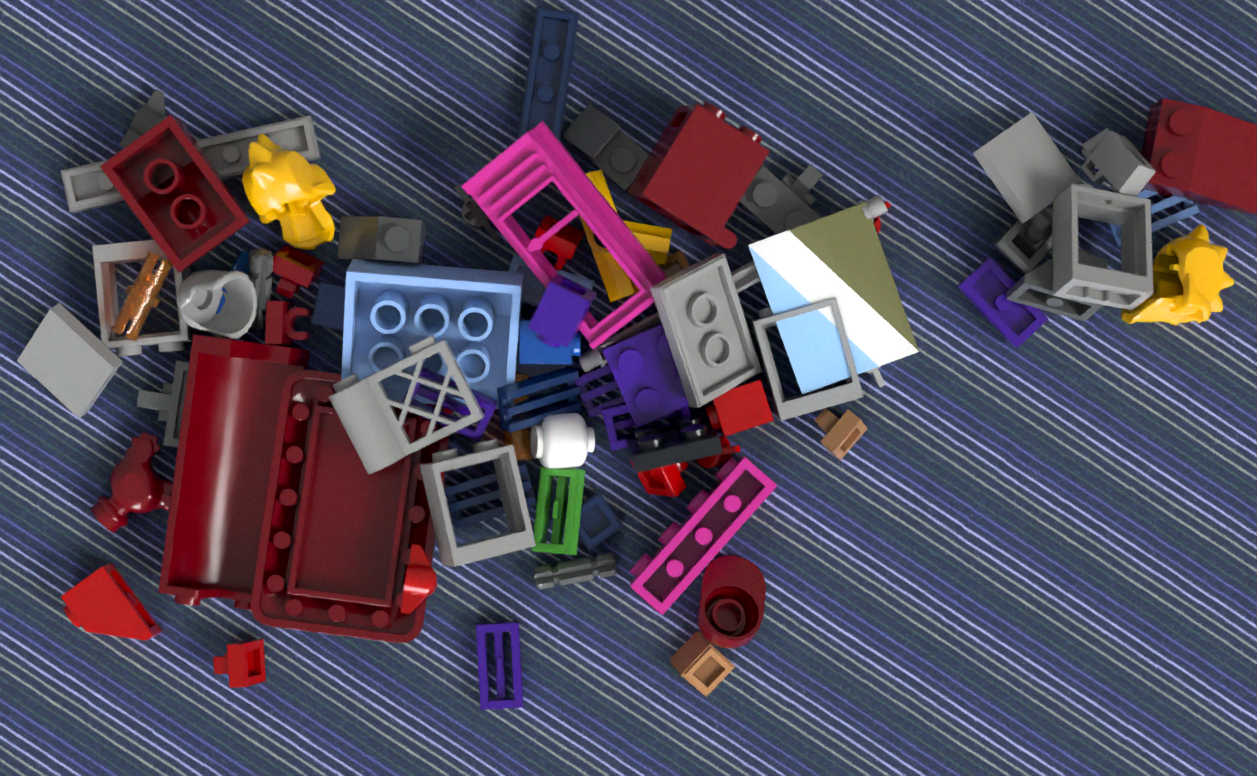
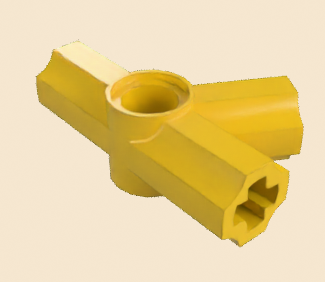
(653, 238)

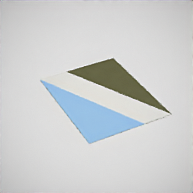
(827, 261)

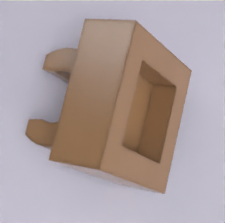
(840, 432)

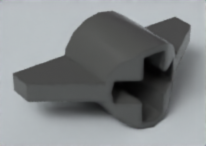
(145, 118)
(474, 215)

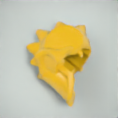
(291, 190)
(1185, 282)

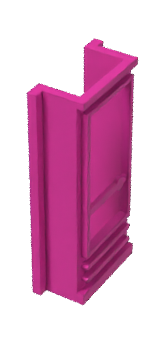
(526, 170)

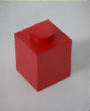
(740, 409)

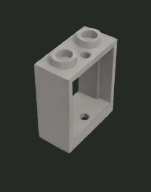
(105, 258)
(1097, 284)
(819, 398)
(512, 495)

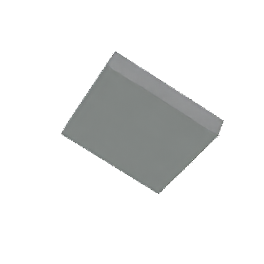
(1026, 167)
(69, 360)

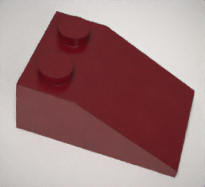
(1201, 155)
(175, 192)

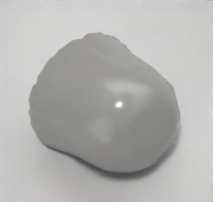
(201, 295)

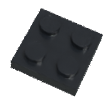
(674, 444)

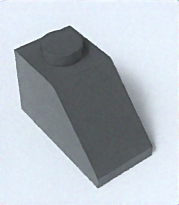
(382, 239)
(1036, 290)

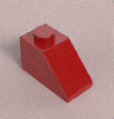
(109, 606)

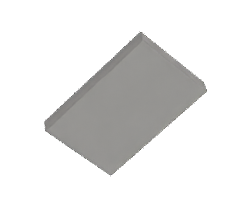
(706, 329)

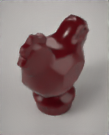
(134, 486)

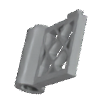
(373, 421)

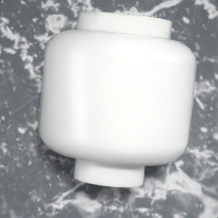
(562, 441)

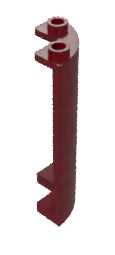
(223, 467)

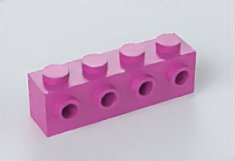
(702, 534)

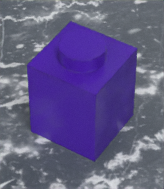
(561, 311)

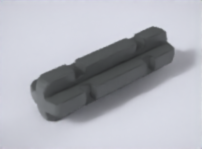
(260, 270)
(575, 570)

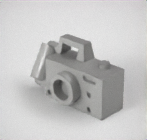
(1117, 163)

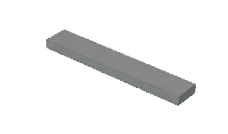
(90, 188)

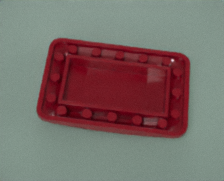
(332, 532)

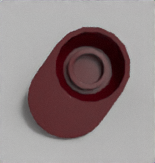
(731, 601)

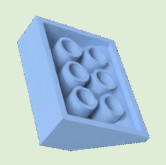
(405, 303)

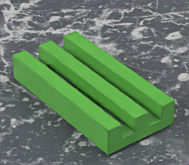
(572, 515)

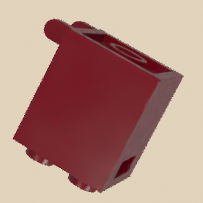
(699, 172)

